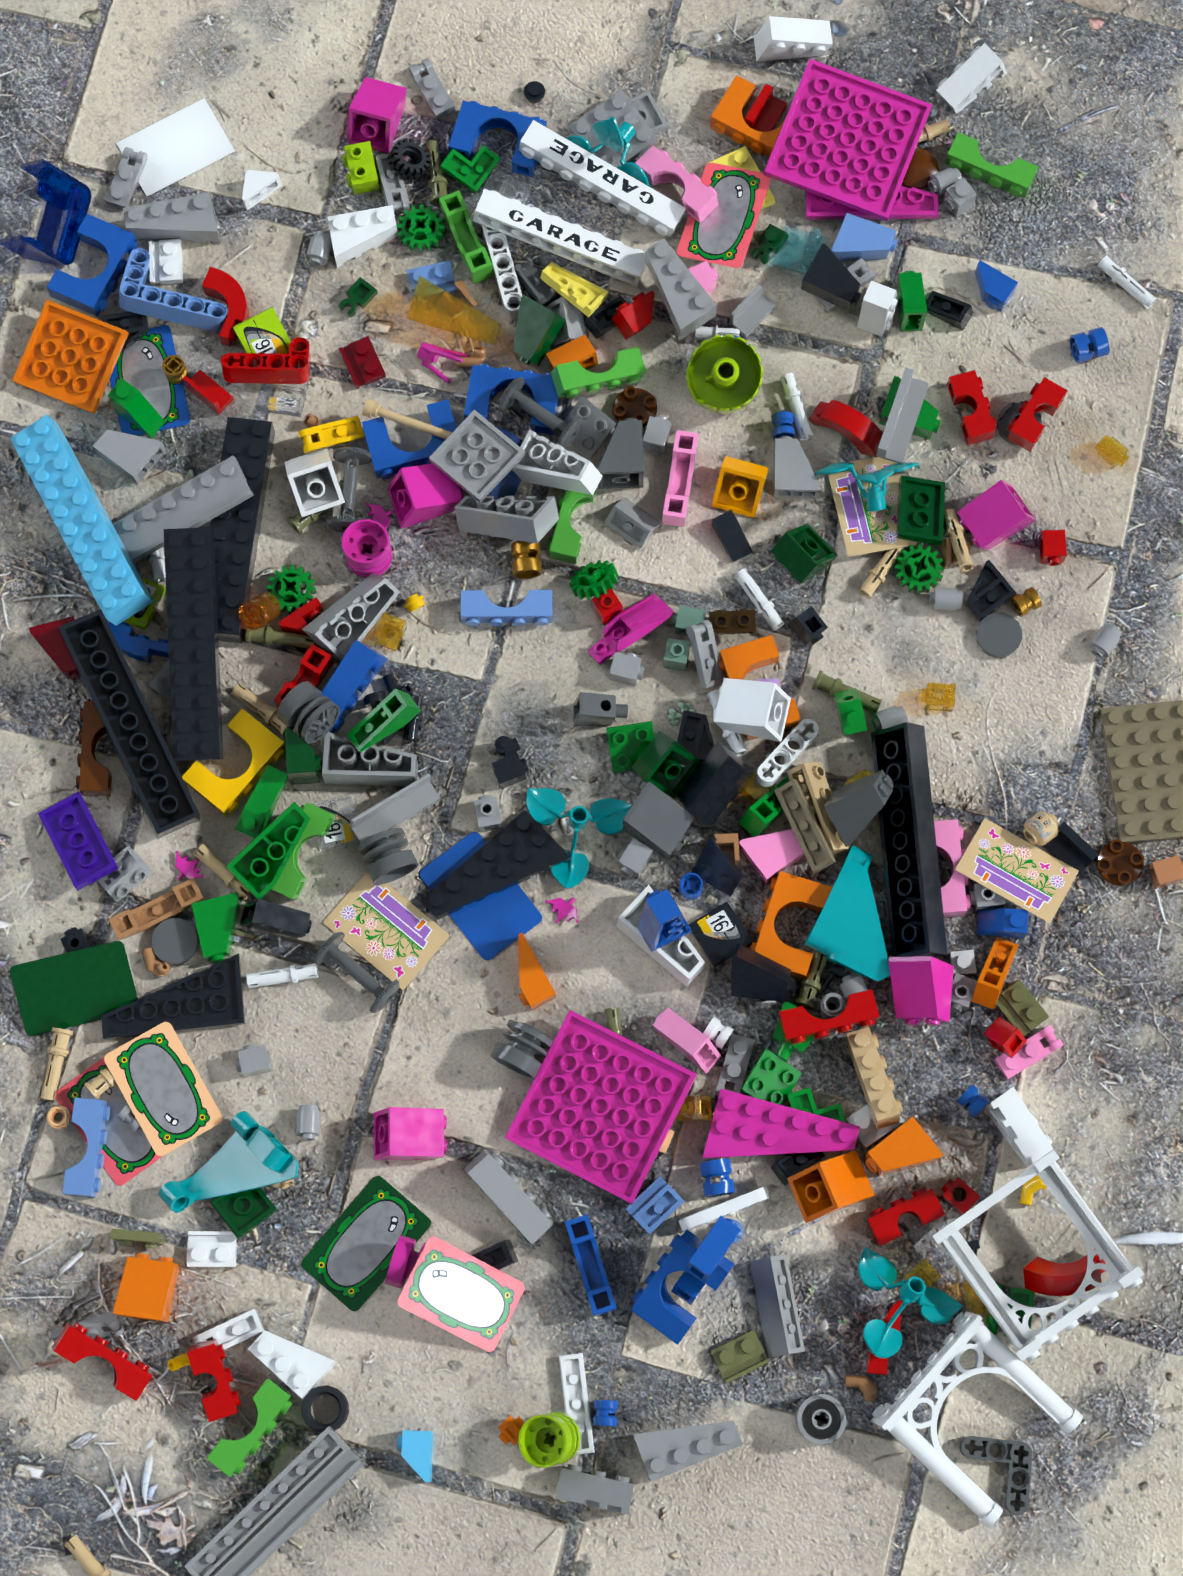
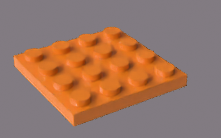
(70, 356)

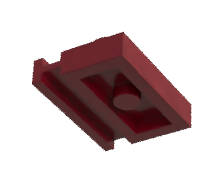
(362, 362)

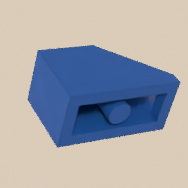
(994, 286)
(1003, 922)

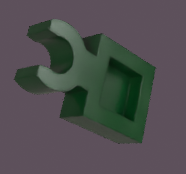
(770, 241)
(359, 294)

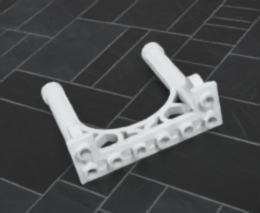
(890, 1417)

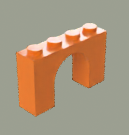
(728, 119)
(744, 658)
(788, 892)

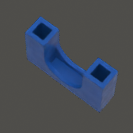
(477, 118)
(93, 293)
(488, 381)
(388, 459)
(706, 1259)
(656, 1304)

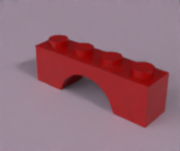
(799, 1024)
(76, 1344)

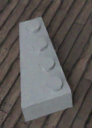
(176, 218)
(680, 291)
(507, 517)
(508, 1196)
(681, 1447)

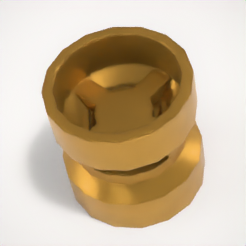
(177, 372)
(1026, 602)

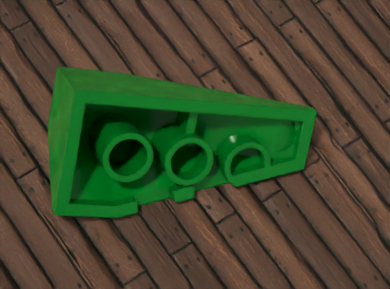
(266, 856)

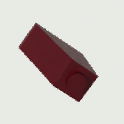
(49, 639)

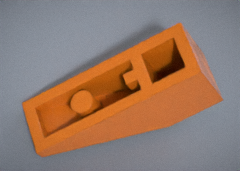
(994, 973)
(533, 982)

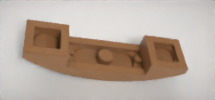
(158, 910)

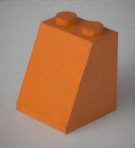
(902, 1150)
(830, 1186)
(147, 1288)

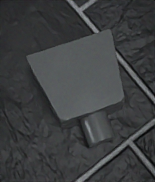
(597, 709)

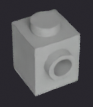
(959, 197)
(657, 434)
(626, 668)
(487, 813)
(634, 858)
(985, 899)
(962, 992)
(253, 1060)

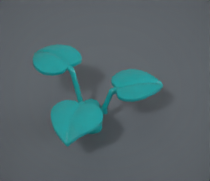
(615, 138)
(874, 494)
(547, 804)
(935, 1305)

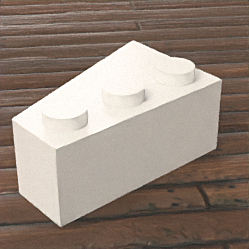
(792, 38)
(970, 78)
(361, 231)
(877, 309)
(1019, 1127)
(292, 1363)

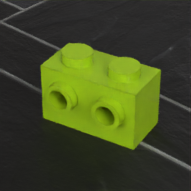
(361, 168)

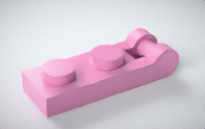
(1029, 1053)

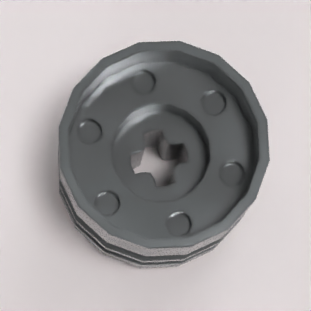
(308, 712)
(388, 856)
(521, 1049)

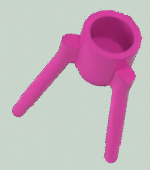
(431, 353)

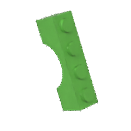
(1012, 177)
(461, 228)
(574, 379)
(566, 542)
(292, 879)
(270, 1403)

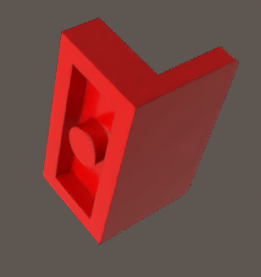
(765, 111)
(208, 391)

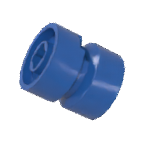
(1093, 344)
(717, 1169)

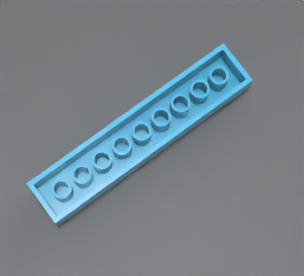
(81, 520)

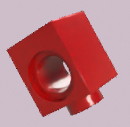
(1052, 547)
(606, 606)
(1005, 1037)
(970, 1196)

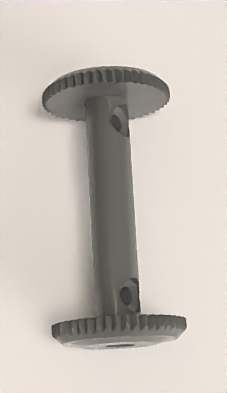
(513, 395)
(355, 457)
(331, 949)

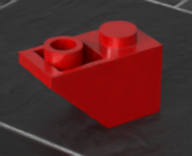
(634, 316)

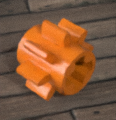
(510, 1430)

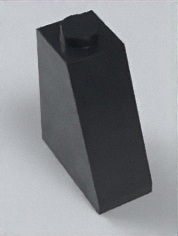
(831, 280)
(275, 918)
(759, 976)

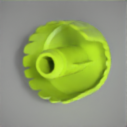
(724, 374)

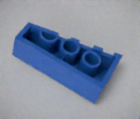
(352, 679)
(662, 920)

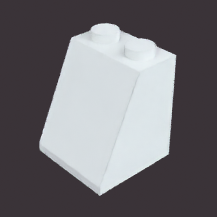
(314, 482)
(752, 708)

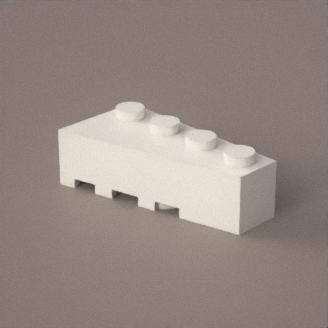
(555, 467)
(676, 957)

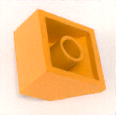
(740, 486)

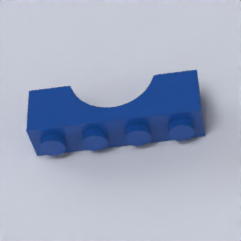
(590, 1265)

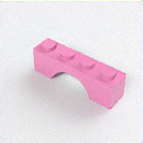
(660, 169)
(680, 478)
(948, 844)

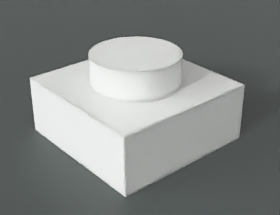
(963, 962)

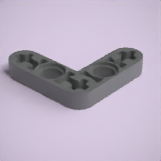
(1007, 1457)

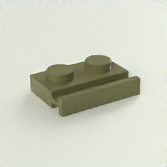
(1021, 1008)
(128, 1237)
(739, 1356)

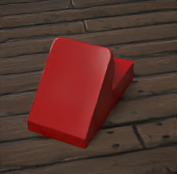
(298, 619)

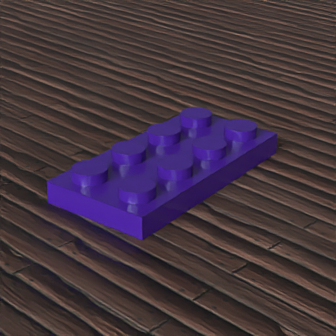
(78, 841)

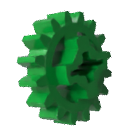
(421, 227)
(910, 564)
(594, 579)
(296, 580)

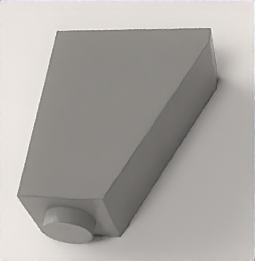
(129, 453)
(792, 471)

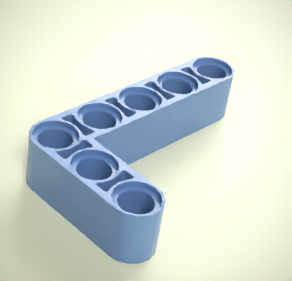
(165, 304)

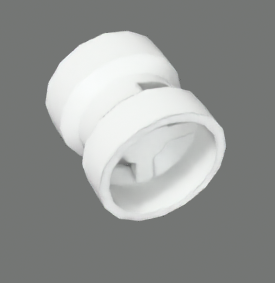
(713, 1029)

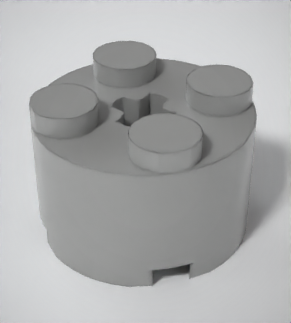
(808, 1426)

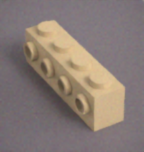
(817, 792)
(872, 1077)

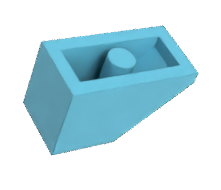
(417, 1450)

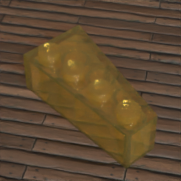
(447, 312)

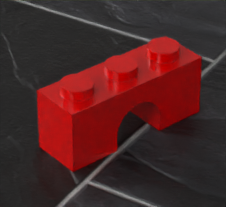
(968, 389)
(1045, 398)
(313, 668)
(923, 1206)
(208, 1358)

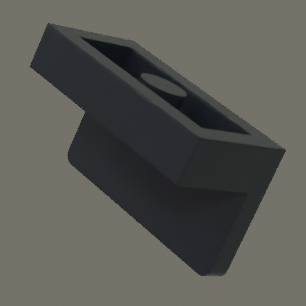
(1071, 848)

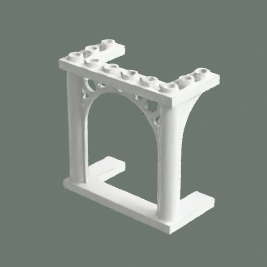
(1119, 1269)

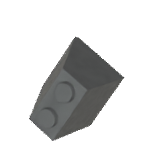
(623, 457)
(857, 804)
(659, 822)

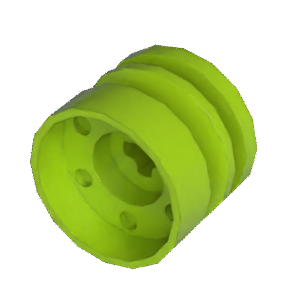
(536, 1440)

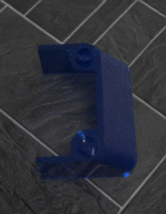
(64, 213)

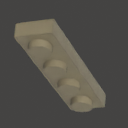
(805, 826)

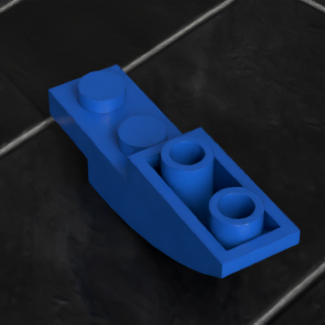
(140, 646)

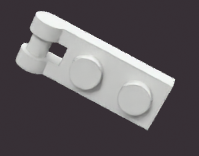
(233, 1331)

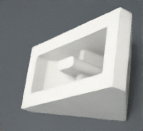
(259, 186)

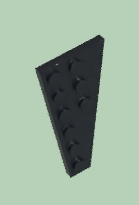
(502, 862)
(193, 1003)

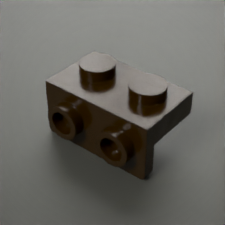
(733, 622)

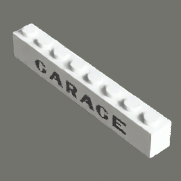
(601, 179)
(560, 237)

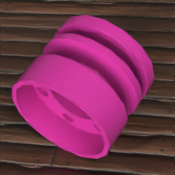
(367, 537)
(402, 1261)

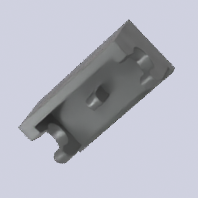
(535, 287)

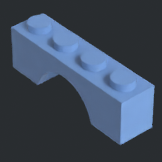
(535, 609)
(84, 1178)

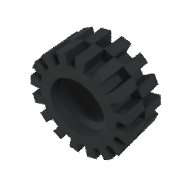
(404, 168)

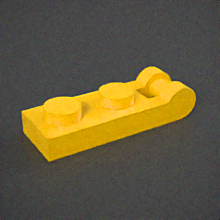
(332, 434)

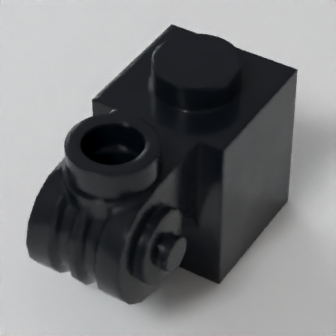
(510, 768)

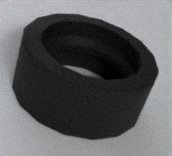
(323, 1390)

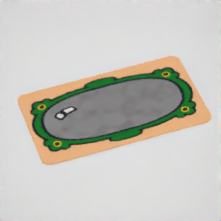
(163, 1088)

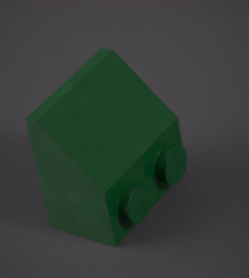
(803, 552)
(301, 760)
(666, 764)

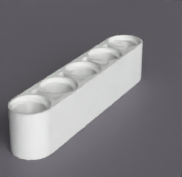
(506, 275)

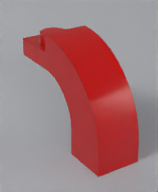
(225, 288)
(850, 423)
(1059, 1278)

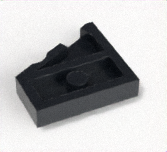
(133, 323)
(989, 592)
(695, 734)
(717, 868)

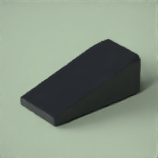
(949, 309)
(600, 321)
(731, 536)
(794, 1163)
(499, 1255)

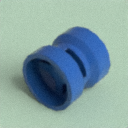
(782, 424)
(691, 882)
(973, 1100)
(605, 1413)

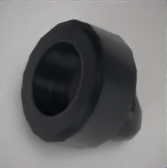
(374, 699)

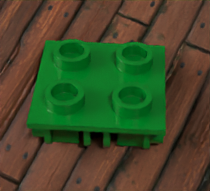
(628, 743)
(771, 1079)

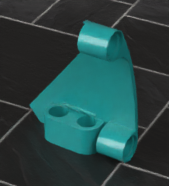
(849, 922)
(244, 1163)

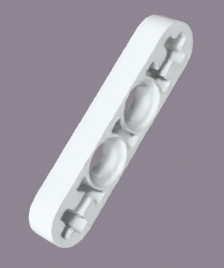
(785, 751)
(724, 1209)

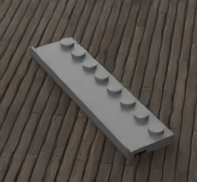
(184, 507)
(279, 1509)

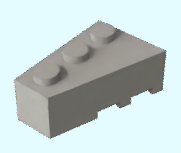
(595, 1489)

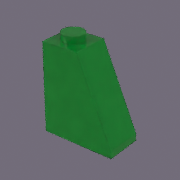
(911, 301)
(135, 408)
(927, 418)
(216, 925)

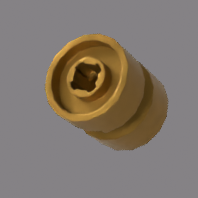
(526, 561)

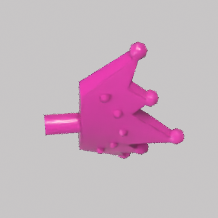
(379, 514)
(187, 868)
(564, 909)

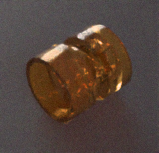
(259, 611)

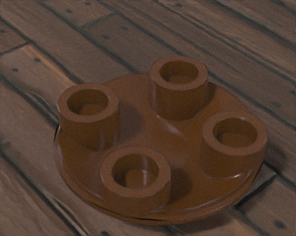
(920, 169)
(635, 404)
(1120, 863)

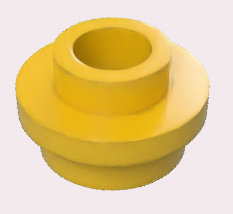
(414, 602)

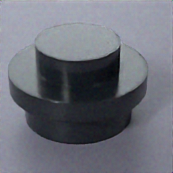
(534, 91)

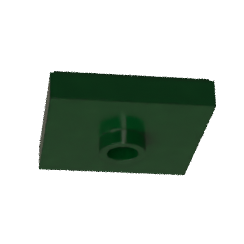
(244, 1210)

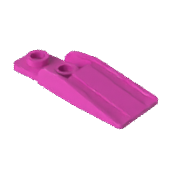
(630, 627)

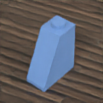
(864, 240)

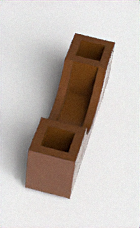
(93, 777)

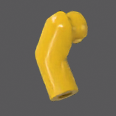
(1029, 1189)
(178, 1362)

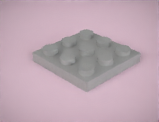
(623, 111)
(477, 456)

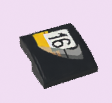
(718, 934)

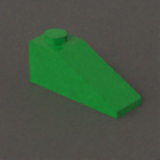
(384, 720)
(262, 802)
(763, 812)

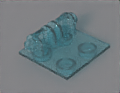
(799, 249)

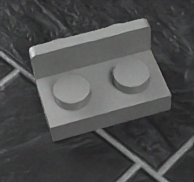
(130, 873)

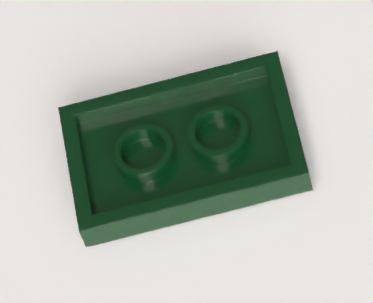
(920, 510)

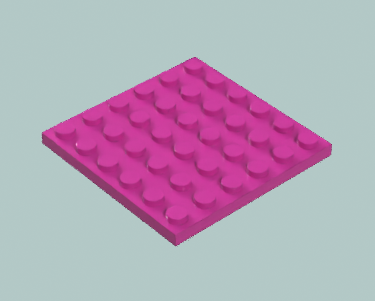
(848, 140)
(601, 1106)

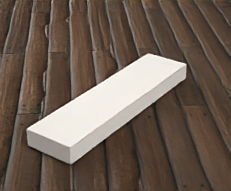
(576, 1398)

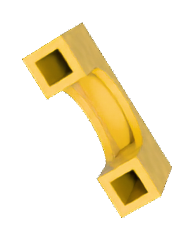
(227, 793)

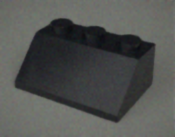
(714, 784)

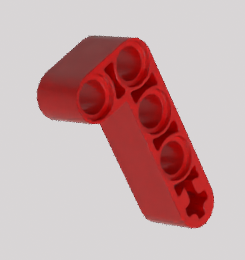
(269, 368)

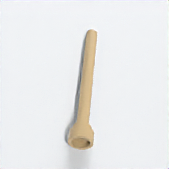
(372, 409)

